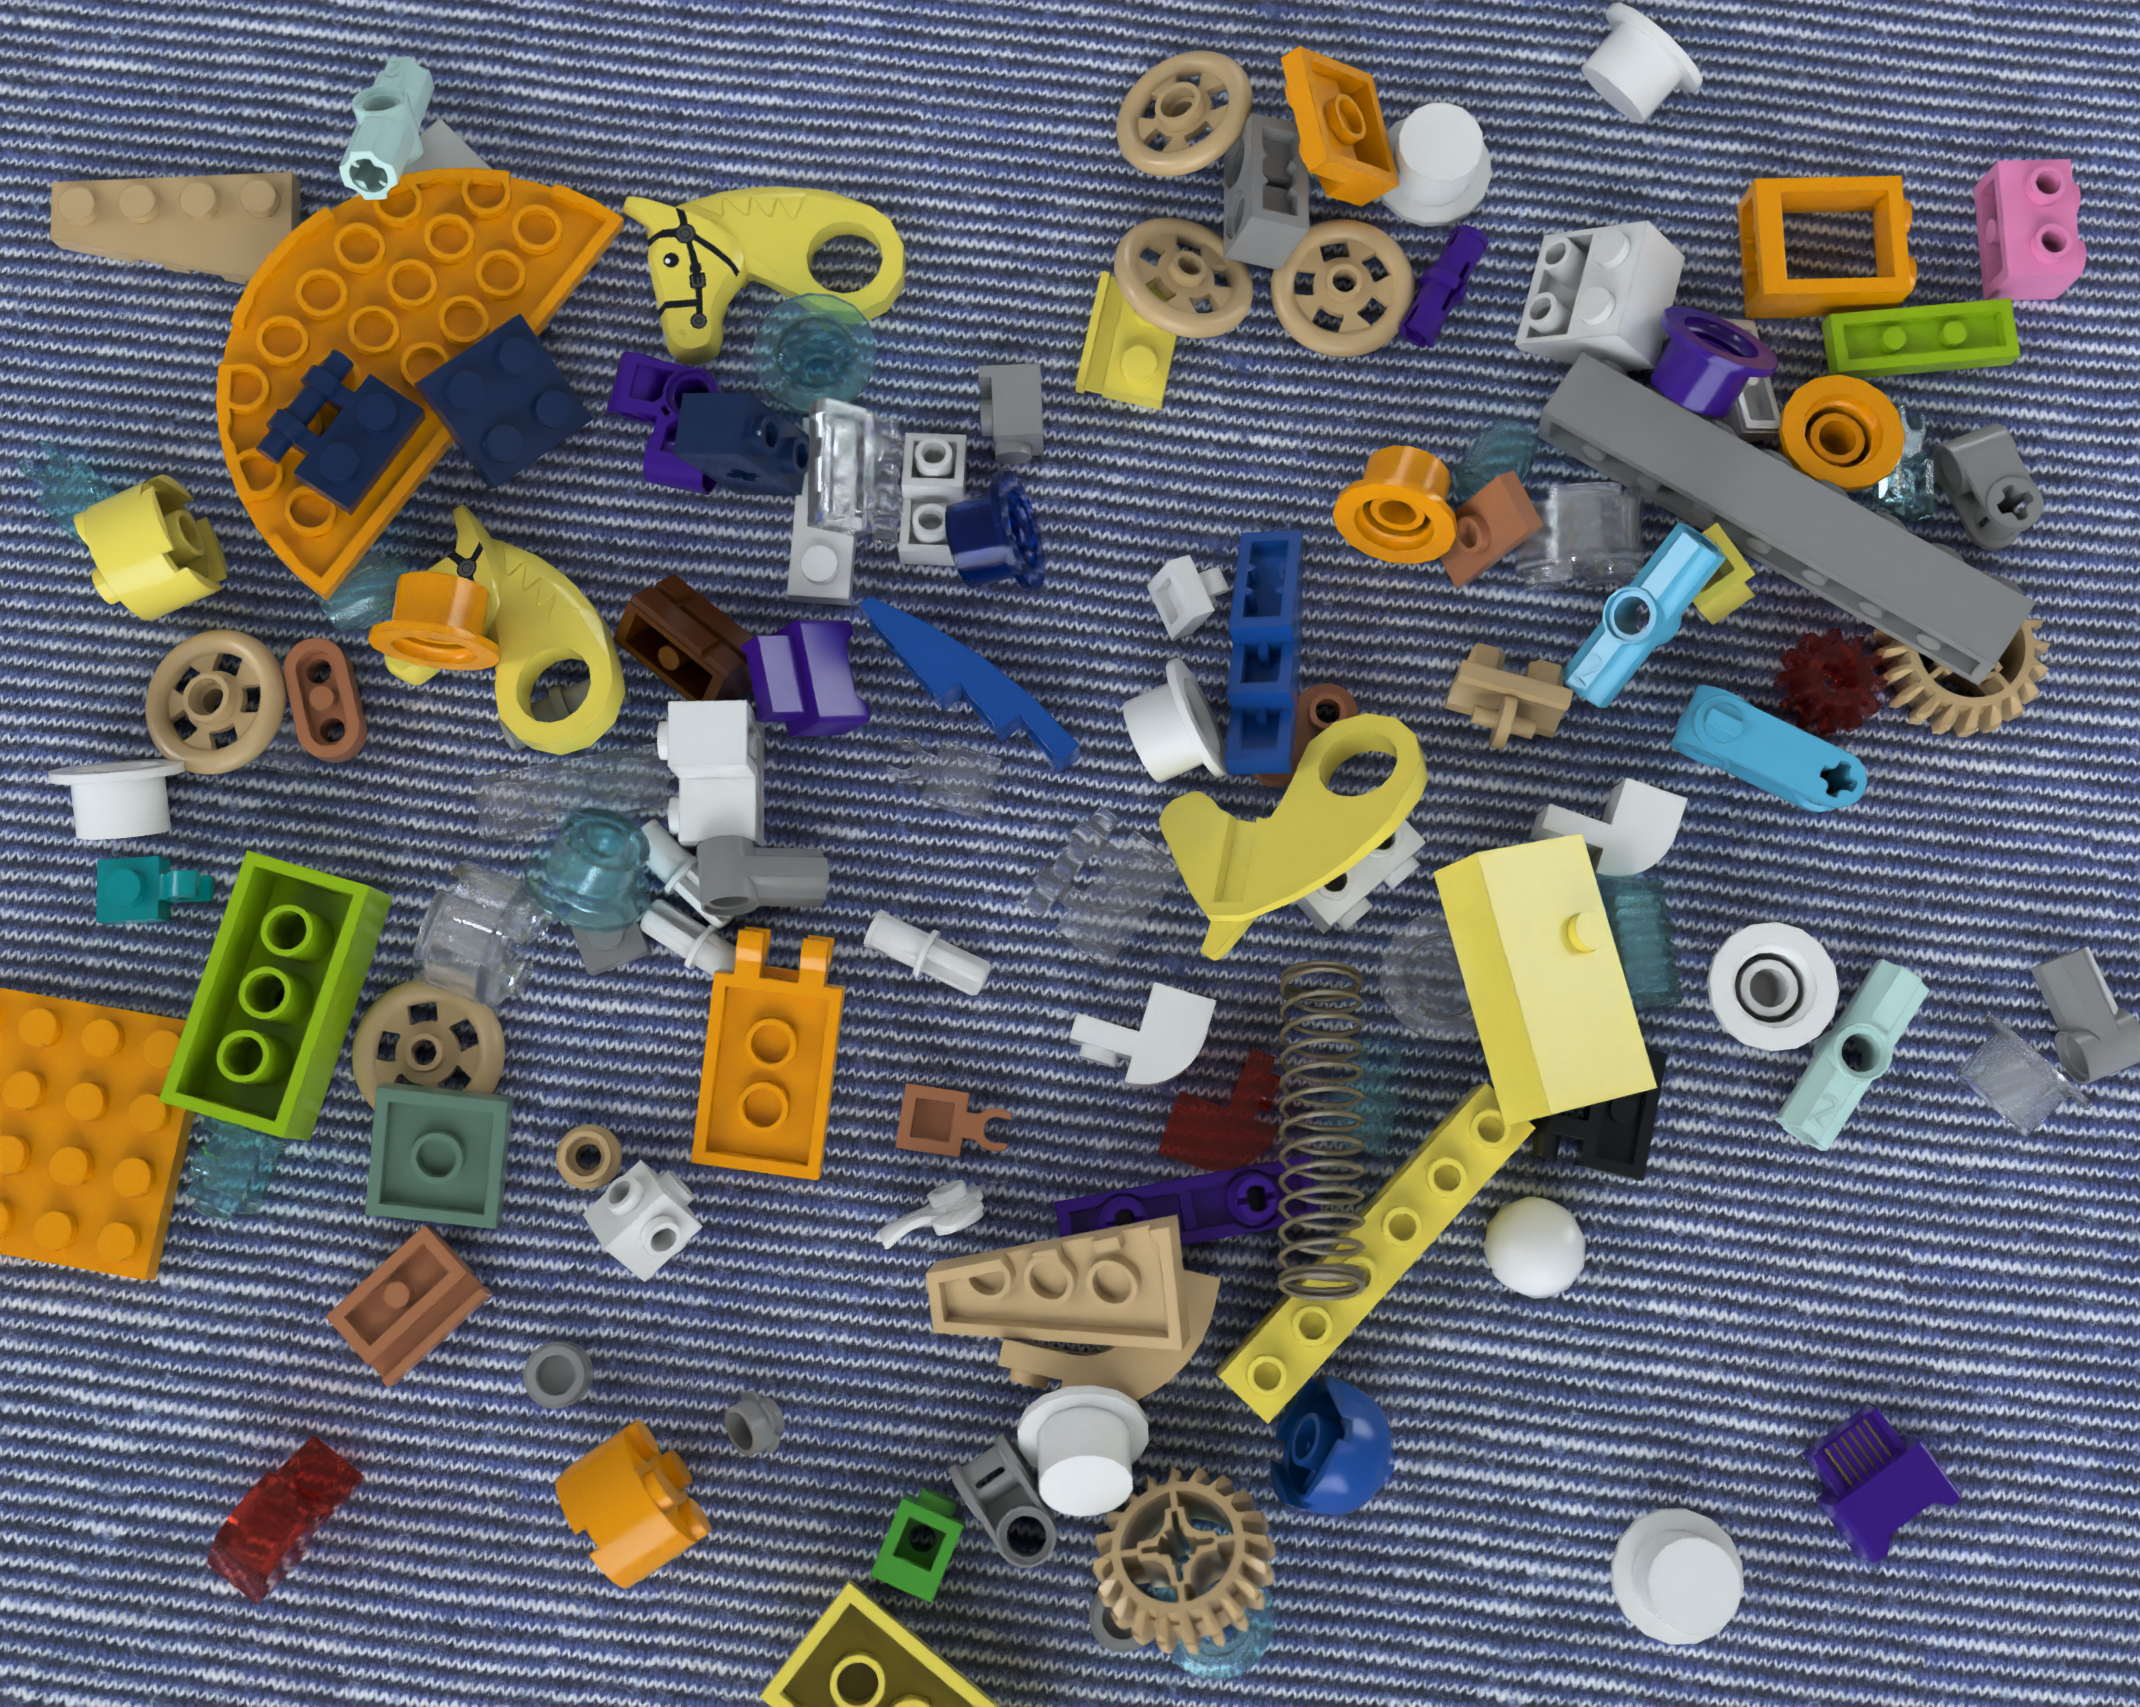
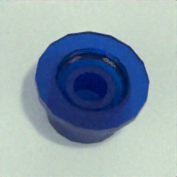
(997, 536)

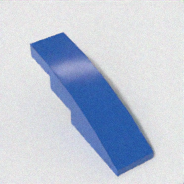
(1265, 652)
(954, 671)

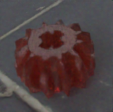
(1849, 670)

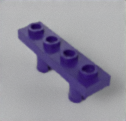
(1206, 1204)

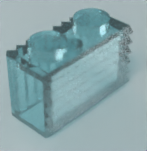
(1642, 939)

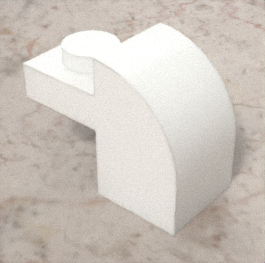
(1632, 833)
(1164, 1045)

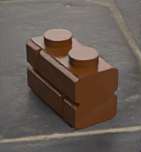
(686, 642)

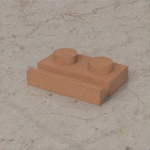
(409, 1305)

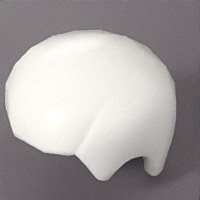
(1535, 1247)

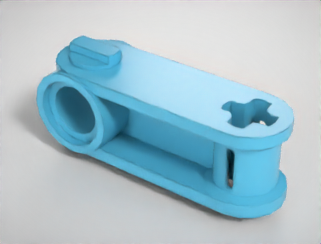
(1767, 752)

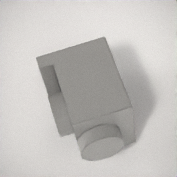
(1012, 410)

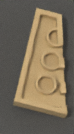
(181, 222)
(1078, 1288)

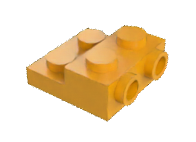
(1339, 126)

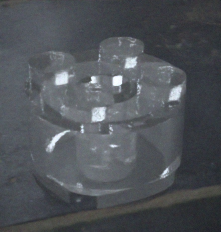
(1585, 533)
(480, 936)

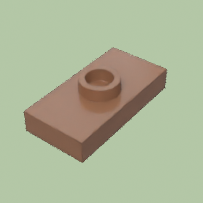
(1490, 528)

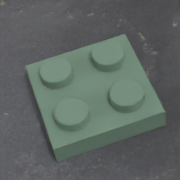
(439, 1155)

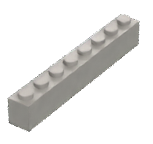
(1785, 518)

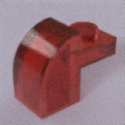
(1221, 1137)
(278, 1518)

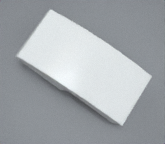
(930, 482)

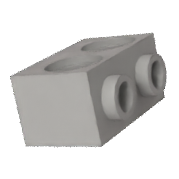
(1265, 193)

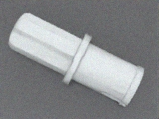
(676, 869)
(688, 938)
(927, 953)

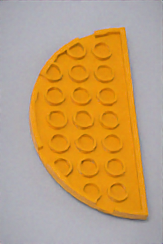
(398, 295)

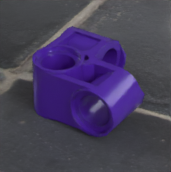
(652, 394)

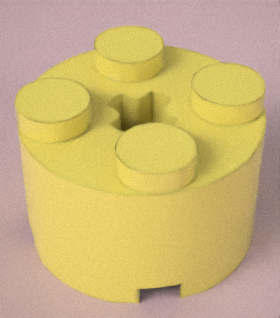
(151, 549)

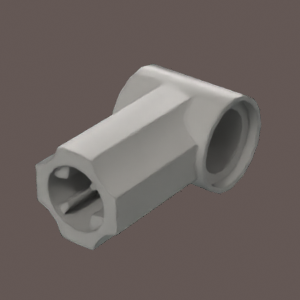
(743, 877)
(2093, 1032)

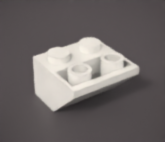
(1601, 295)

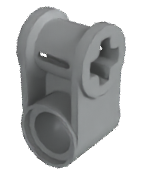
(1985, 480)
(1005, 1499)

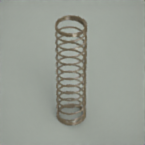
(1329, 1271)

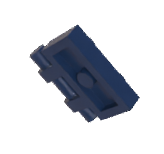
(358, 442)

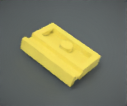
(1124, 352)

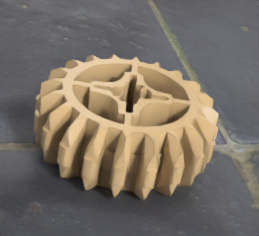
(1994, 700)
(1135, 1558)

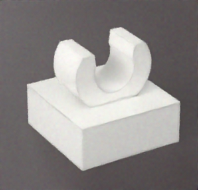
(1184, 595)

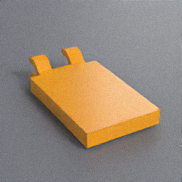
(769, 1061)

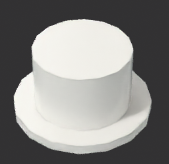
(1638, 65)
(1438, 165)
(1175, 727)
(119, 797)
(1772, 986)
(1083, 1447)
(1677, 1576)

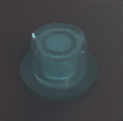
(814, 351)
(592, 872)

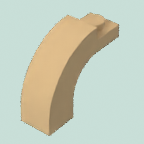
(1124, 1369)

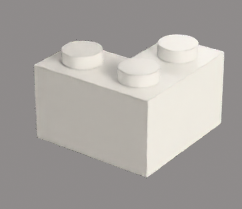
(720, 770)

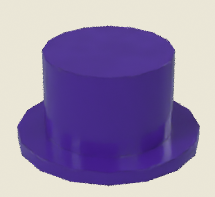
(1708, 361)

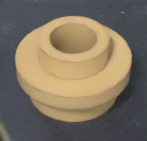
(569, 1154)

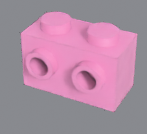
(2028, 229)

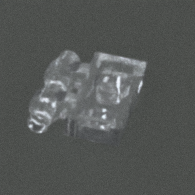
(853, 471)
(1118, 898)

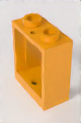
(1763, 247)

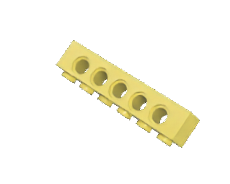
(1398, 1228)

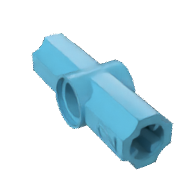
(1668, 587)

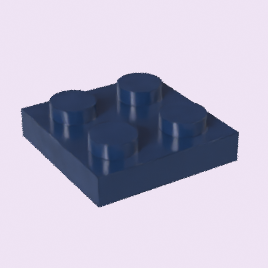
(504, 401)

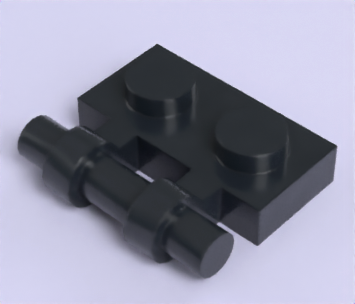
(1612, 1134)

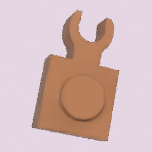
(939, 1120)

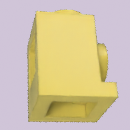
(1727, 586)

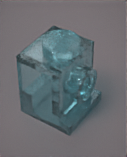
(233, 1169)

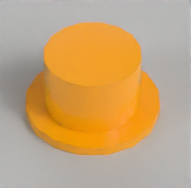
(1841, 432)
(1398, 507)
(437, 623)

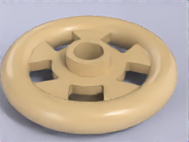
(1184, 113)
(1182, 278)
(1355, 334)
(253, 729)
(393, 1014)

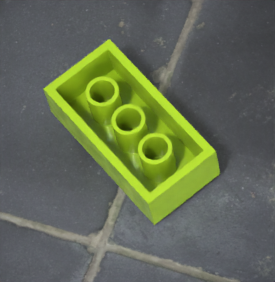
(243, 1049)

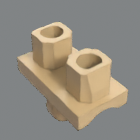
(1506, 699)

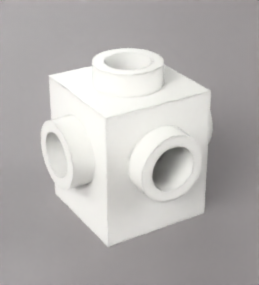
(644, 1219)

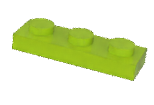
(1921, 339)

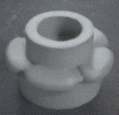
(754, 1424)

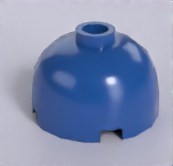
(1334, 1449)

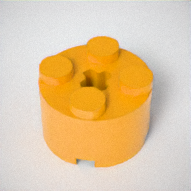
(632, 1504)

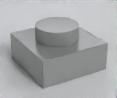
(612, 949)

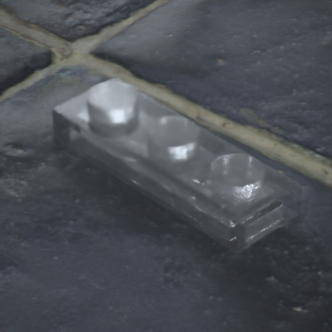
(545, 794)

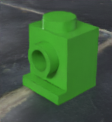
(915, 1568)

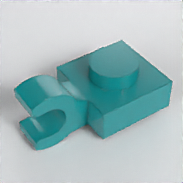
(143, 888)

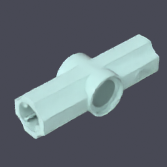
(387, 128)
(1875, 1023)

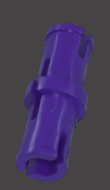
(1443, 286)

